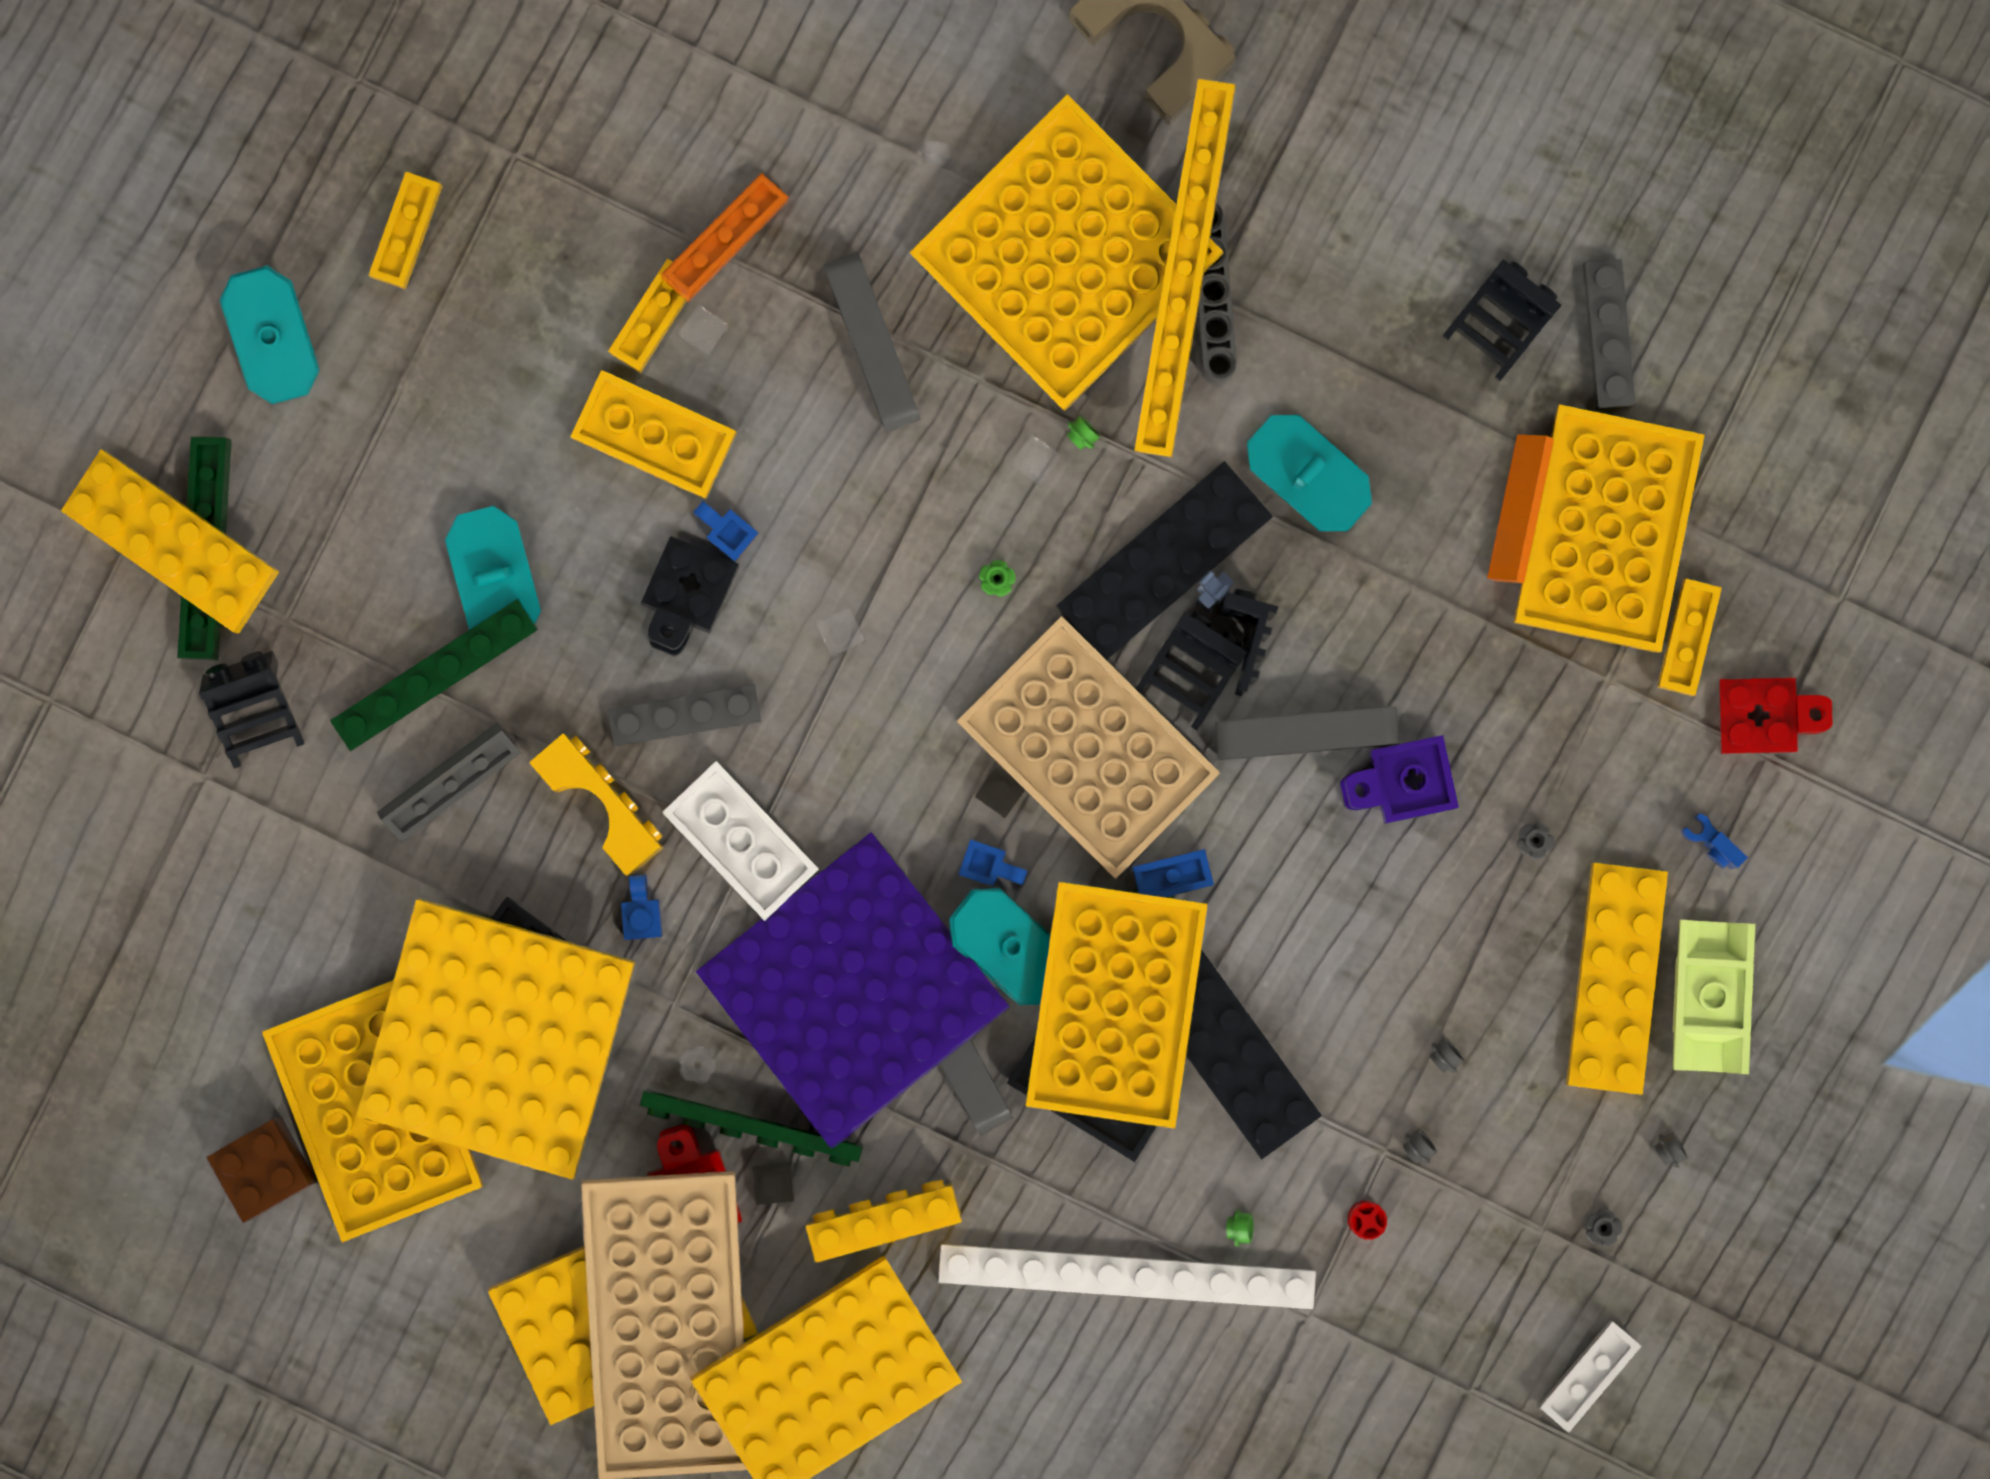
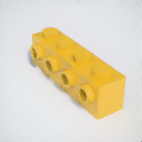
(883, 1222)

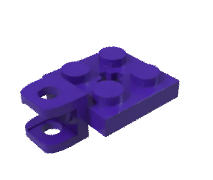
(1386, 786)

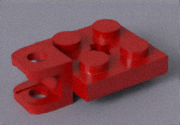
(1786, 711)
(688, 1157)

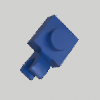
(729, 532)
(1721, 849)
(986, 865)
(641, 916)

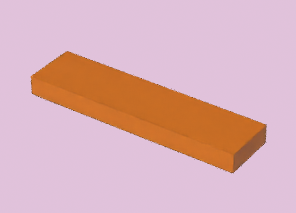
(724, 237)
(1520, 508)

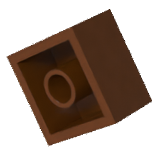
(261, 1169)

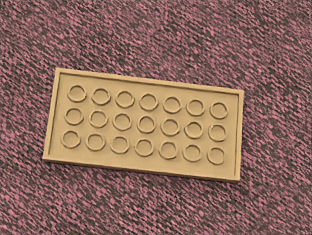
(659, 1313)

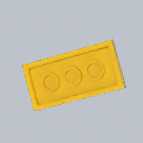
(653, 434)

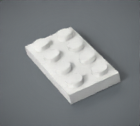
(740, 840)

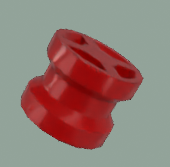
(1372, 1223)

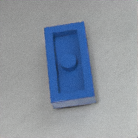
(1174, 875)

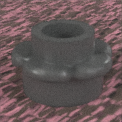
(1527, 834)
(1446, 1056)
(1419, 1147)
(1671, 1150)
(1593, 1224)

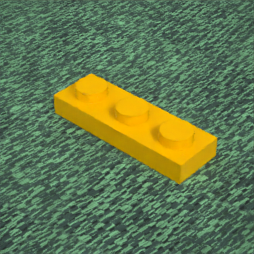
(405, 230)
(648, 323)
(1689, 637)

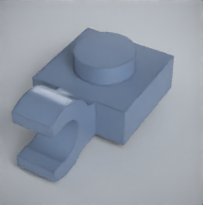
(1213, 589)

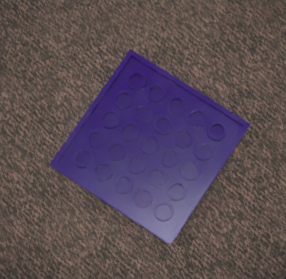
(852, 990)

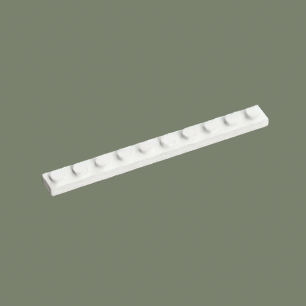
(1127, 1276)

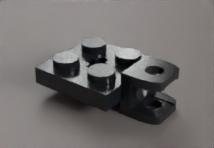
(682, 611)

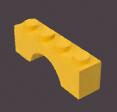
(629, 840)

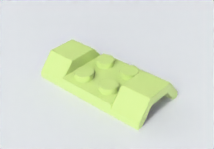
(1713, 996)

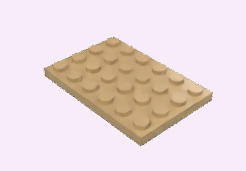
(1088, 747)

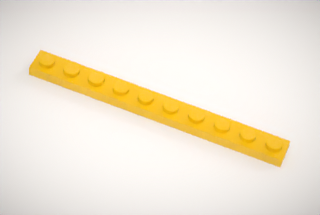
(1185, 268)

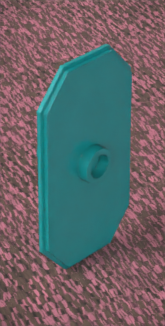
(269, 334)
(1309, 473)
(490, 564)
(1002, 943)

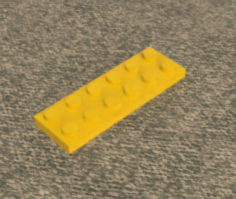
(170, 541)
(1617, 978)

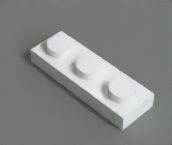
(1589, 1376)

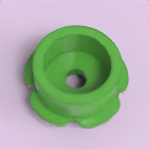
(1082, 433)
(999, 568)
(1240, 1227)

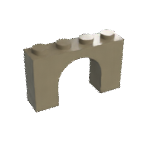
(1201, 57)

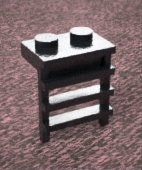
(1516, 297)
(1245, 607)
(1205, 646)
(243, 685)

